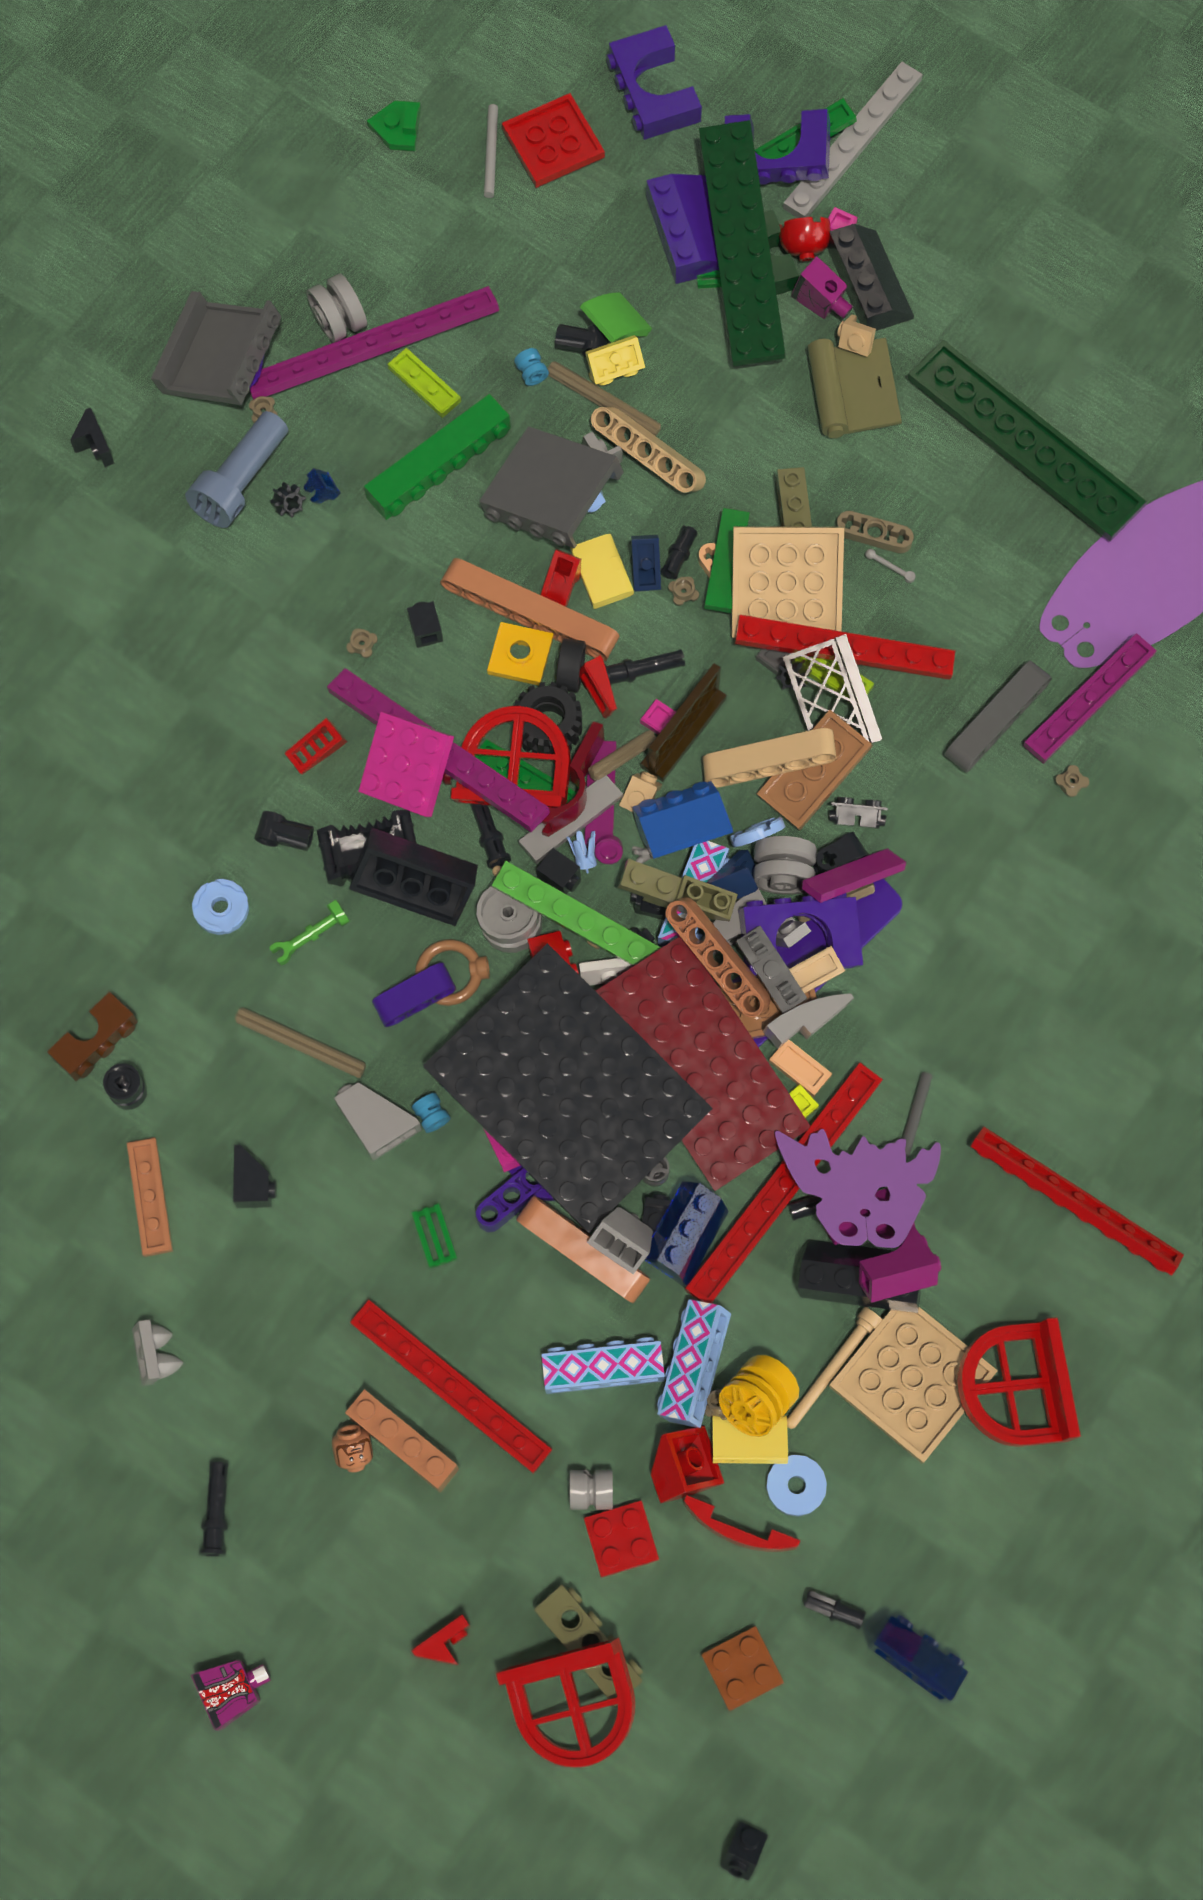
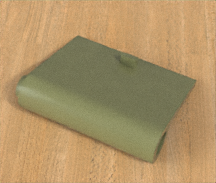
(849, 388)

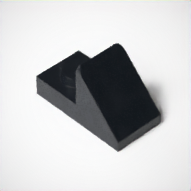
(88, 436)

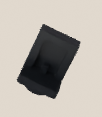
(744, 1851)

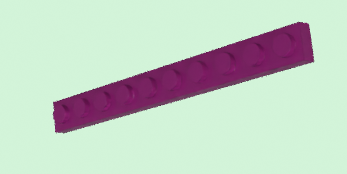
(374, 342)
(460, 764)

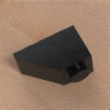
(251, 1182)

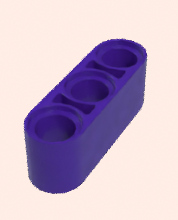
(414, 995)

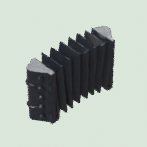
(342, 848)

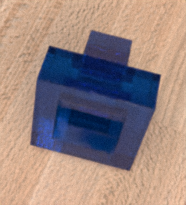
(323, 484)

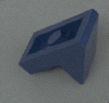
(646, 562)
(736, 875)

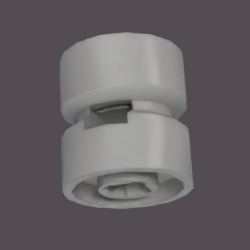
(591, 1489)

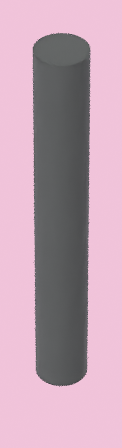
(916, 1111)

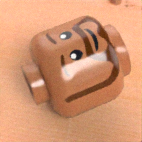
(352, 1448)

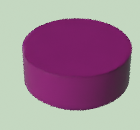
(608, 849)

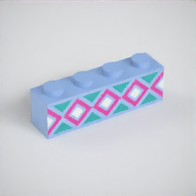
(702, 865)
(693, 1363)
(603, 1366)

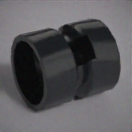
(125, 1086)

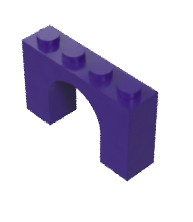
(651, 112)
(809, 157)
(835, 916)

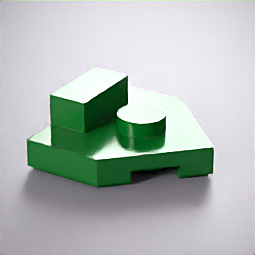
(397, 125)

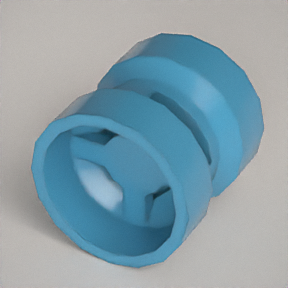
(531, 366)
(431, 1113)

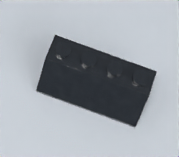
(868, 277)
(413, 877)
(832, 1275)

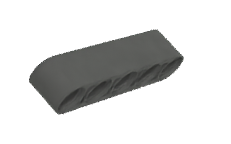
(998, 716)

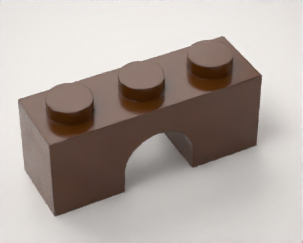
(79, 1056)

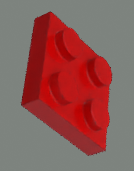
(621, 1539)

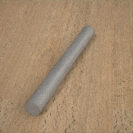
(491, 143)

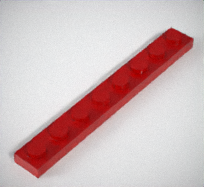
(866, 649)
(1077, 1201)
(451, 1387)

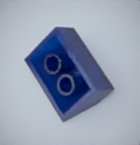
(686, 1231)
(919, 1658)

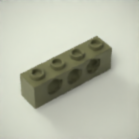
(793, 497)
(551, 1613)

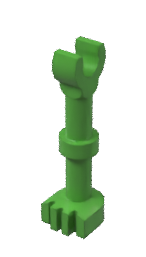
(311, 932)

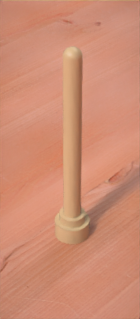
(866, 1324)

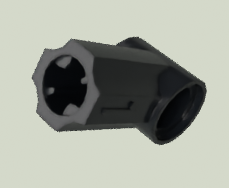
(579, 339)
(276, 830)

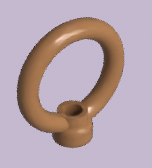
(478, 968)

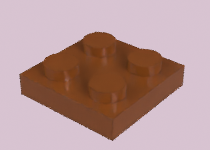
(742, 1668)

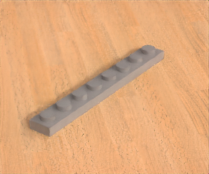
(855, 139)

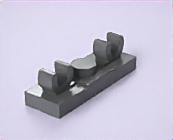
(771, 969)

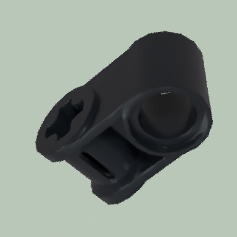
(839, 853)

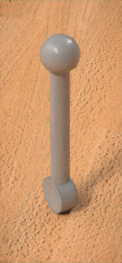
(908, 576)

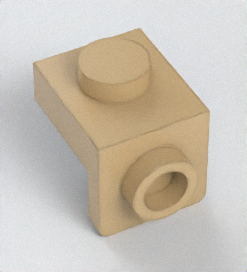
(856, 336)
(640, 788)

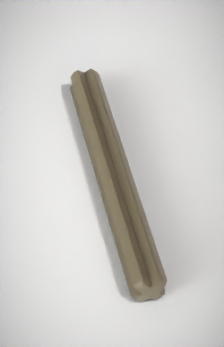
(600, 396)
(300, 1042)

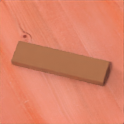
(149, 1197)

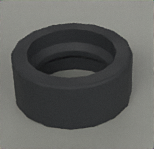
(569, 664)

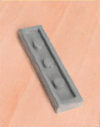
(600, 797)

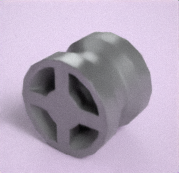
(659, 1179)

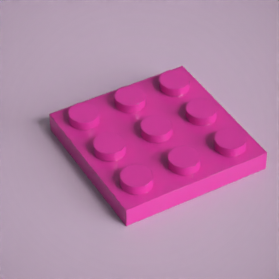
(406, 764)

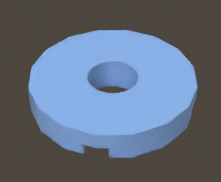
(757, 831)
(222, 922)
(792, 1503)

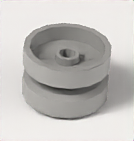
(336, 307)
(783, 864)
(506, 921)

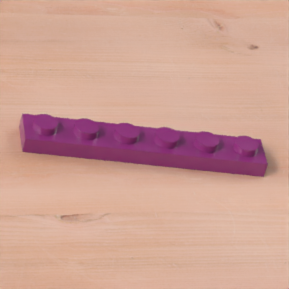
(1089, 698)

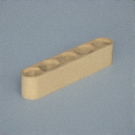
(636, 448)
(770, 757)

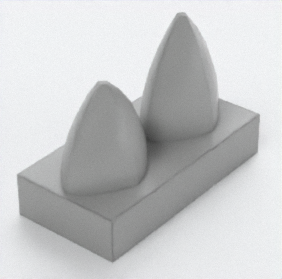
(152, 1364)

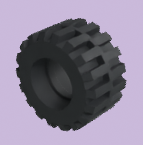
(555, 700)

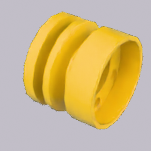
(759, 1395)

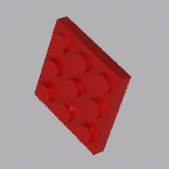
(553, 140)

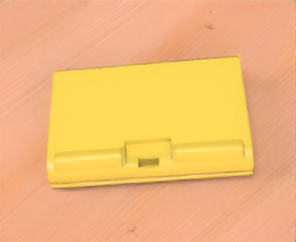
(602, 571)
(737, 1447)

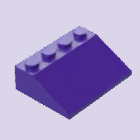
(683, 224)

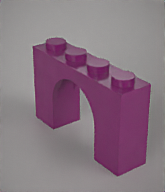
(898, 1272)

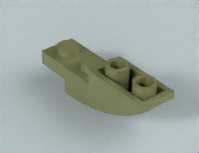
(664, 888)

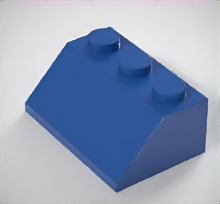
(682, 819)

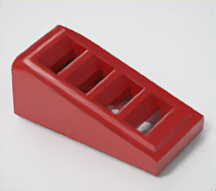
(597, 683)
(329, 748)

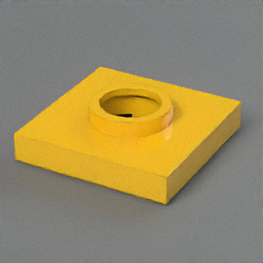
(525, 670)

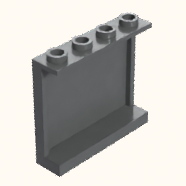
(215, 350)
(548, 485)

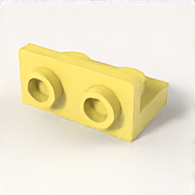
(615, 360)

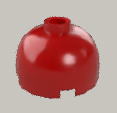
(805, 237)

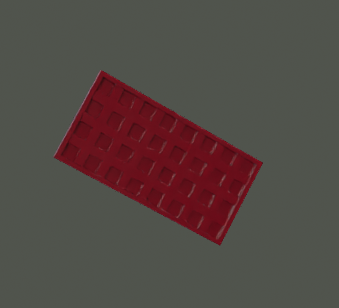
(698, 1033)

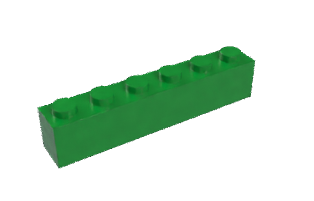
(437, 457)

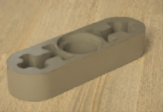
(880, 542)

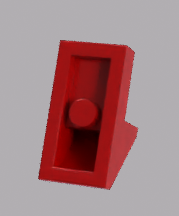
(561, 577)
(435, 1646)

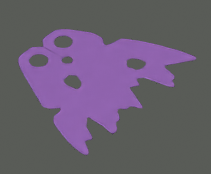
(855, 1181)

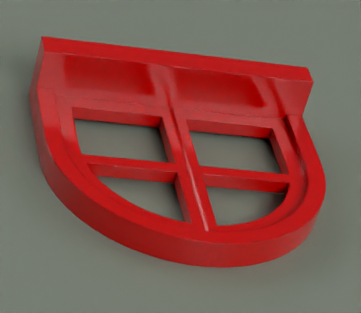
(519, 715)
(1052, 1380)
(564, 1664)

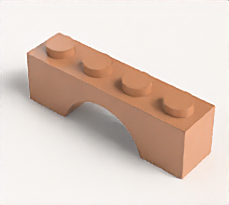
(402, 1441)

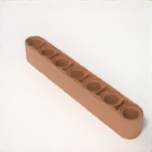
(527, 607)

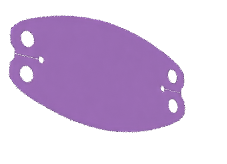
(1136, 583)

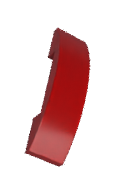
(776, 1541)

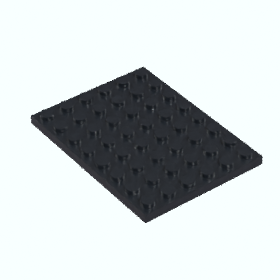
(567, 1088)

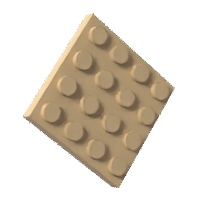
(788, 575)
(909, 1380)

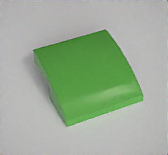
(615, 317)

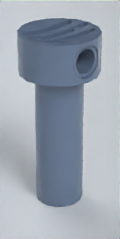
(218, 494)

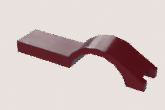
(583, 759)

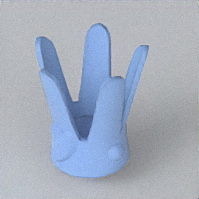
(583, 858)

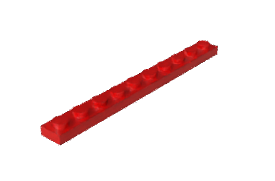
(779, 1190)

